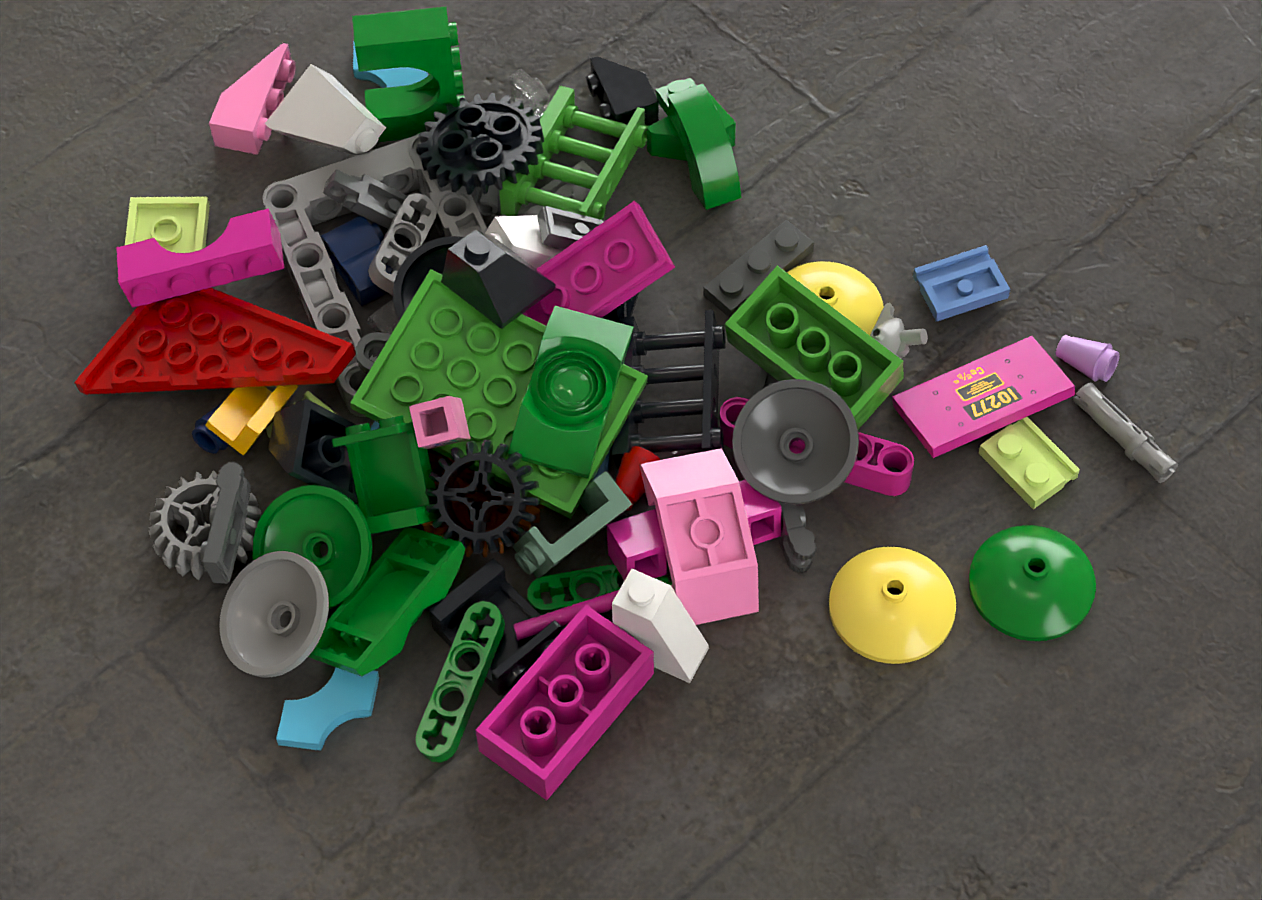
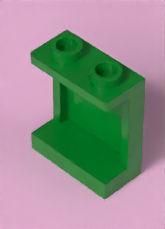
(389, 474)

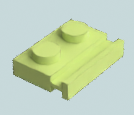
(1028, 461)

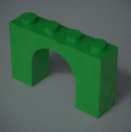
(409, 40)

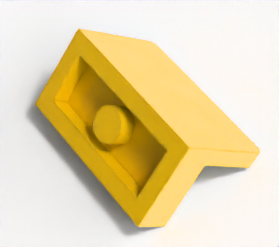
(247, 414)

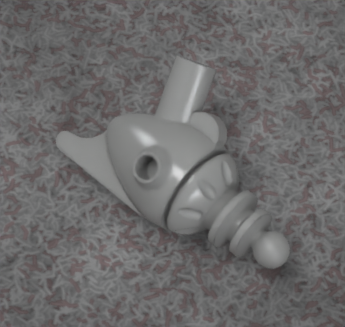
(892, 334)

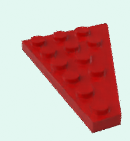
(212, 344)

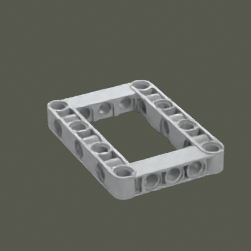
(300, 204)

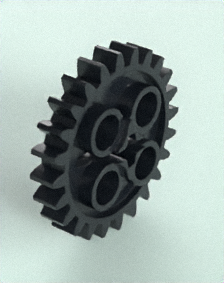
(481, 143)

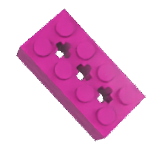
(585, 664)

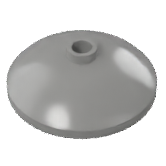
(274, 614)

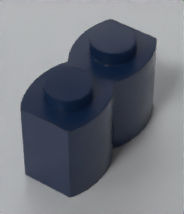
(351, 253)

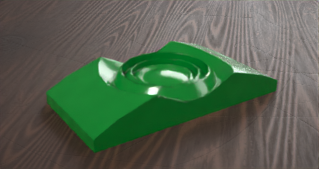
(570, 391)
(396, 590)

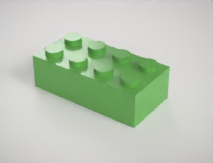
(805, 338)

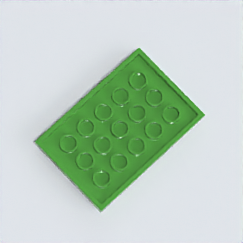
(457, 352)

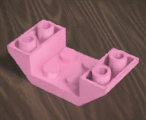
(704, 534)

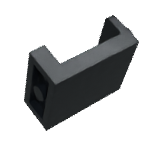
(512, 655)

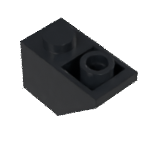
(621, 91)

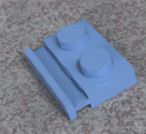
(961, 283)

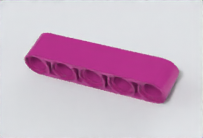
(867, 473)

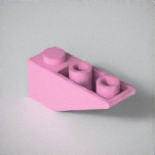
(250, 101)

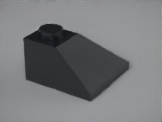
(493, 278)
(305, 448)

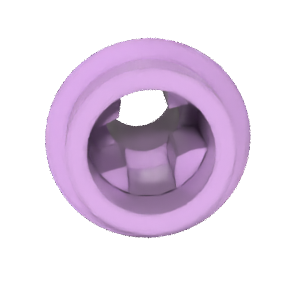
(1089, 357)

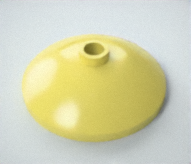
(849, 291)
(890, 625)

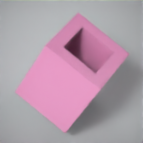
(439, 422)

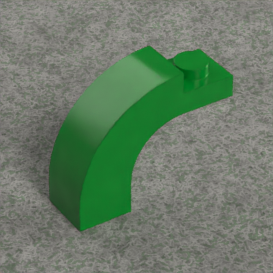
(704, 141)

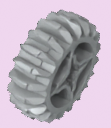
(191, 509)

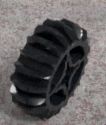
(484, 476)

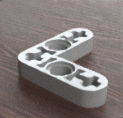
(389, 251)

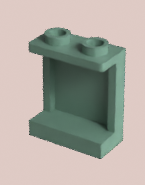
(603, 504)

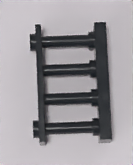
(712, 437)

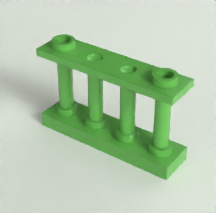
(555, 122)

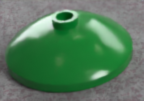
(305, 520)
(1028, 602)

